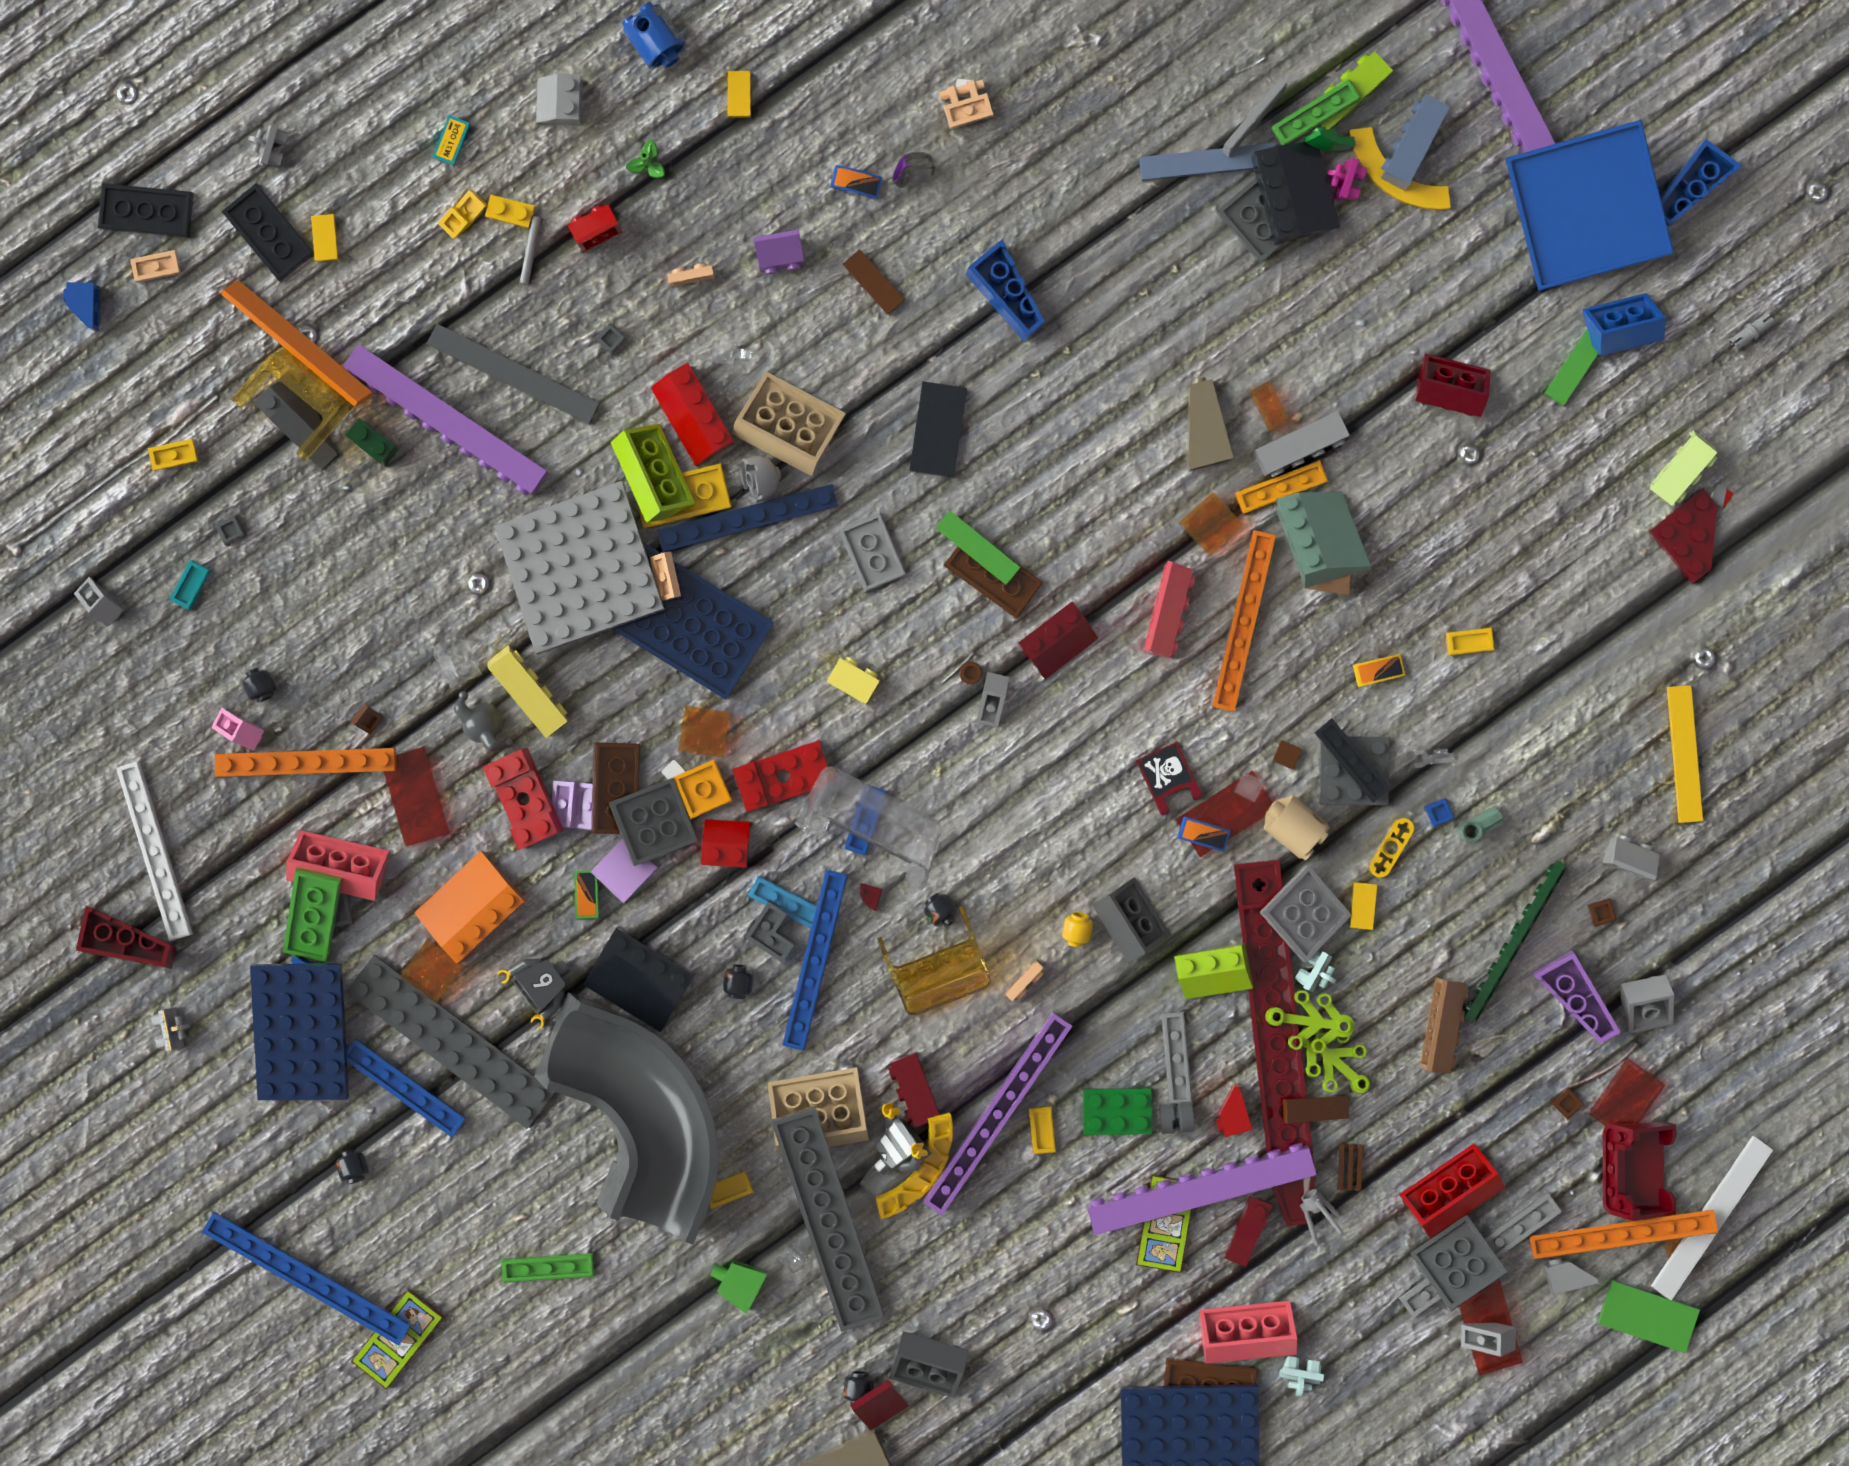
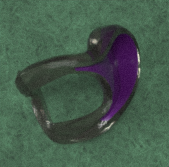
(901, 172)

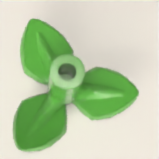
(648, 153)

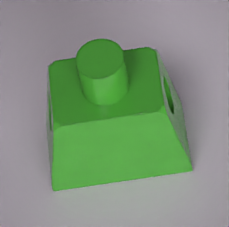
(739, 1283)

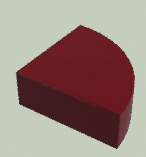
(870, 895)

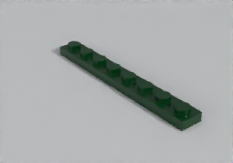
(1519, 934)

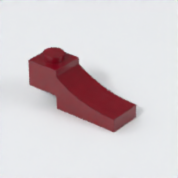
(1248, 1230)

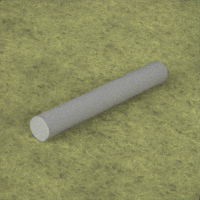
(530, 250)

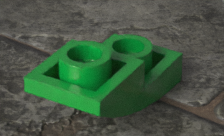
(1329, 140)

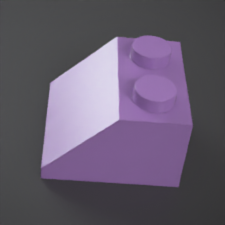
(779, 252)

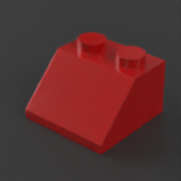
(594, 228)
(725, 843)

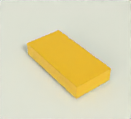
(739, 94)
(324, 238)
(1470, 641)
(1363, 906)
(1042, 1130)
(731, 1189)

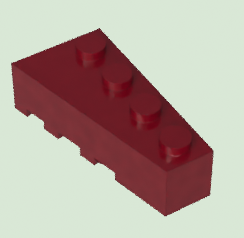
(117, 940)

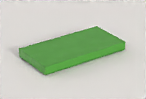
(312, 914)
(1648, 1316)

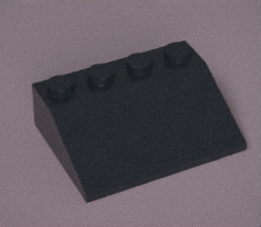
(1295, 191)
(639, 979)

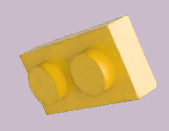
(510, 211)
(173, 455)

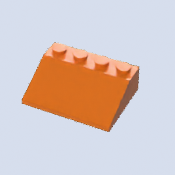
(470, 907)

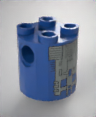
(658, 43)

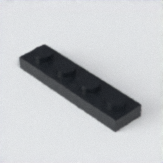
(1352, 760)

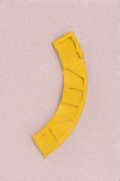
(1416, 194)
(922, 1180)

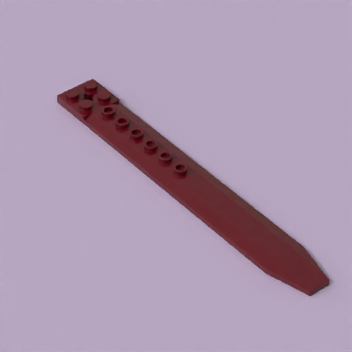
(1277, 1064)

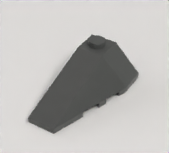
(295, 420)

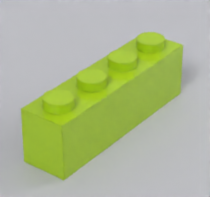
(1365, 78)

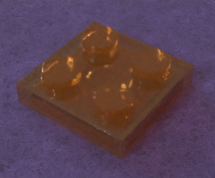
(1210, 523)
(704, 731)
(431, 971)

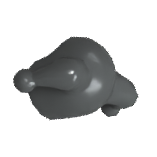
(481, 723)

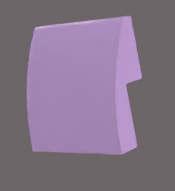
(573, 803)
(620, 875)

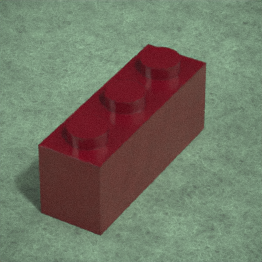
(913, 1089)

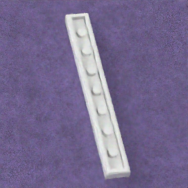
(154, 851)
(1723, 1202)

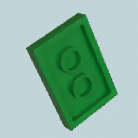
(1117, 1111)

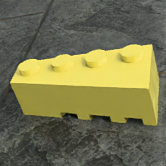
(527, 691)

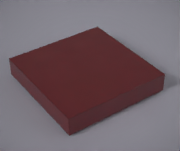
(879, 1405)

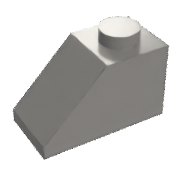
(98, 602)
(992, 699)
(1566, 1276)
(1488, 1338)

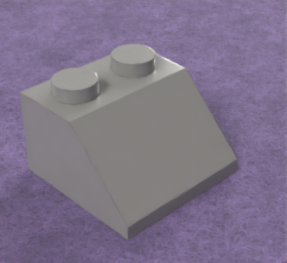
(560, 99)
(1631, 858)
(1647, 1003)

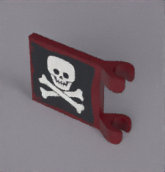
(1167, 773)

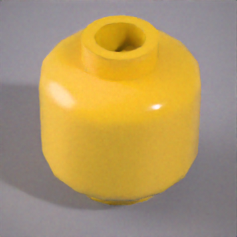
(1077, 929)

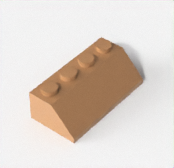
(1443, 1025)

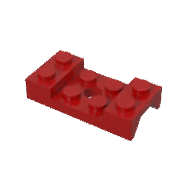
(510, 778)
(759, 780)

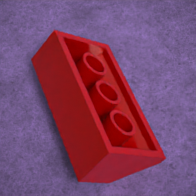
(692, 414)
(1452, 1190)

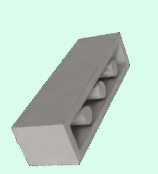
(1301, 444)

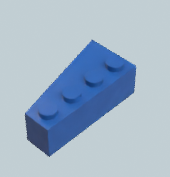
(1697, 178)
(1006, 291)

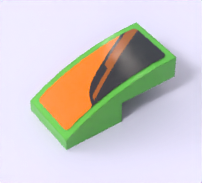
(586, 896)

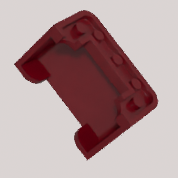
(1636, 1170)

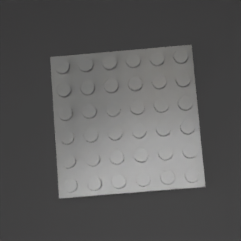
(579, 567)

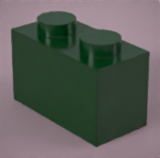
(372, 442)

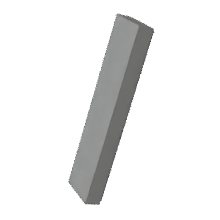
(1255, 117)
(1176, 1057)

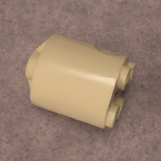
(1295, 826)

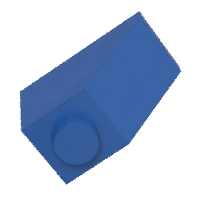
(84, 302)

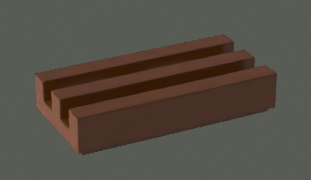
(1340, 1186)

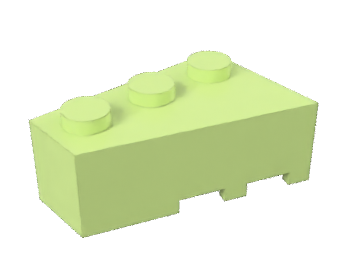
(1684, 469)

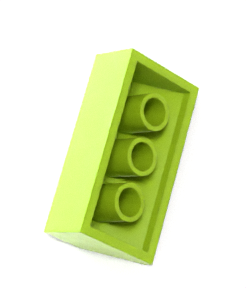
(652, 472)

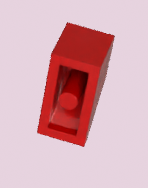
(1233, 1114)

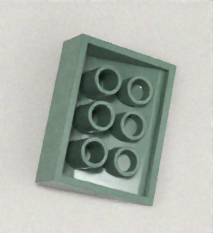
(1321, 536)

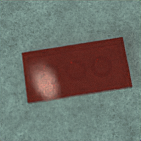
(416, 798)
(1228, 812)
(1490, 1307)

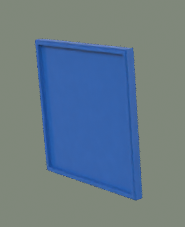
(1589, 205)

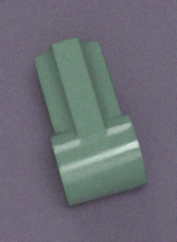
(1481, 824)

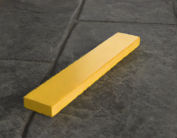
(1684, 754)

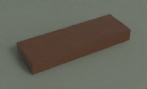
(873, 282)
(1316, 1109)

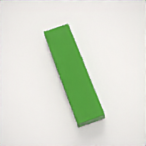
(1316, 112)
(1572, 370)
(977, 547)
(548, 1267)

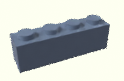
(1415, 141)

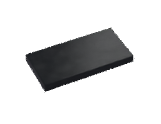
(145, 210)
(268, 232)
(938, 429)

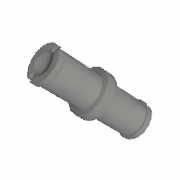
(1751, 331)

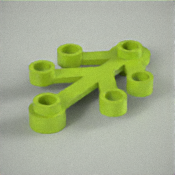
(1314, 1022)
(1331, 1059)

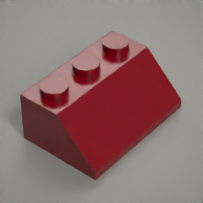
(1453, 385)
(1058, 640)

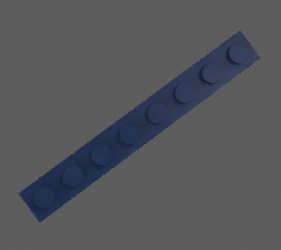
(747, 518)

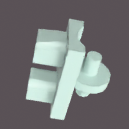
(1311, 980)
(1311, 1375)

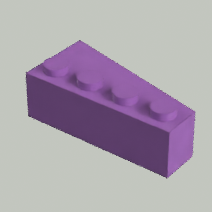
(1575, 991)

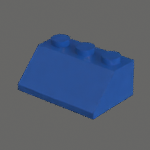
(1626, 324)

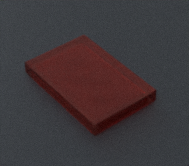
(1626, 1095)

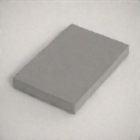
(872, 552)

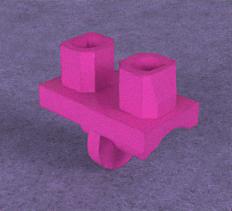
(1343, 178)

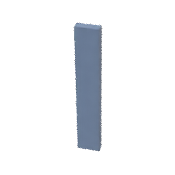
(1197, 162)

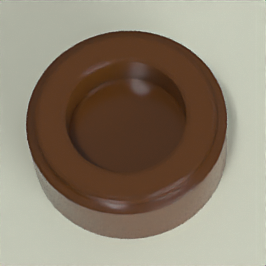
(970, 673)

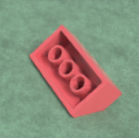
(1168, 610)
(357, 864)
(1248, 1332)

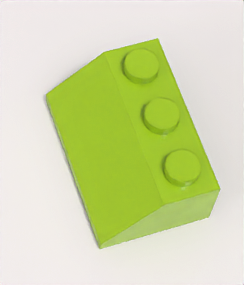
(1214, 971)

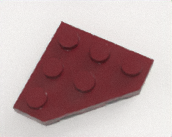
(1689, 535)

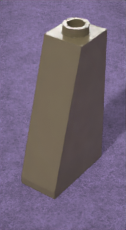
(1206, 429)
(858, 1451)

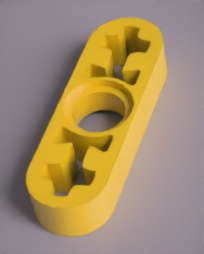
(1395, 830)

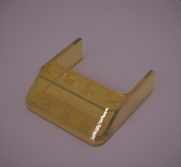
(304, 384)
(941, 975)

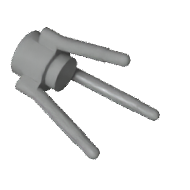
(1315, 1202)

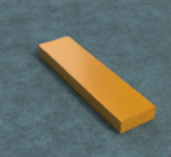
(1281, 486)

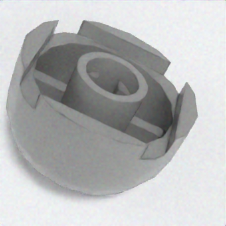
(760, 477)

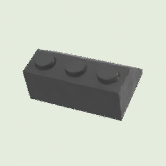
(1131, 920)
(928, 1364)

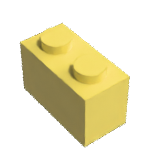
(853, 680)

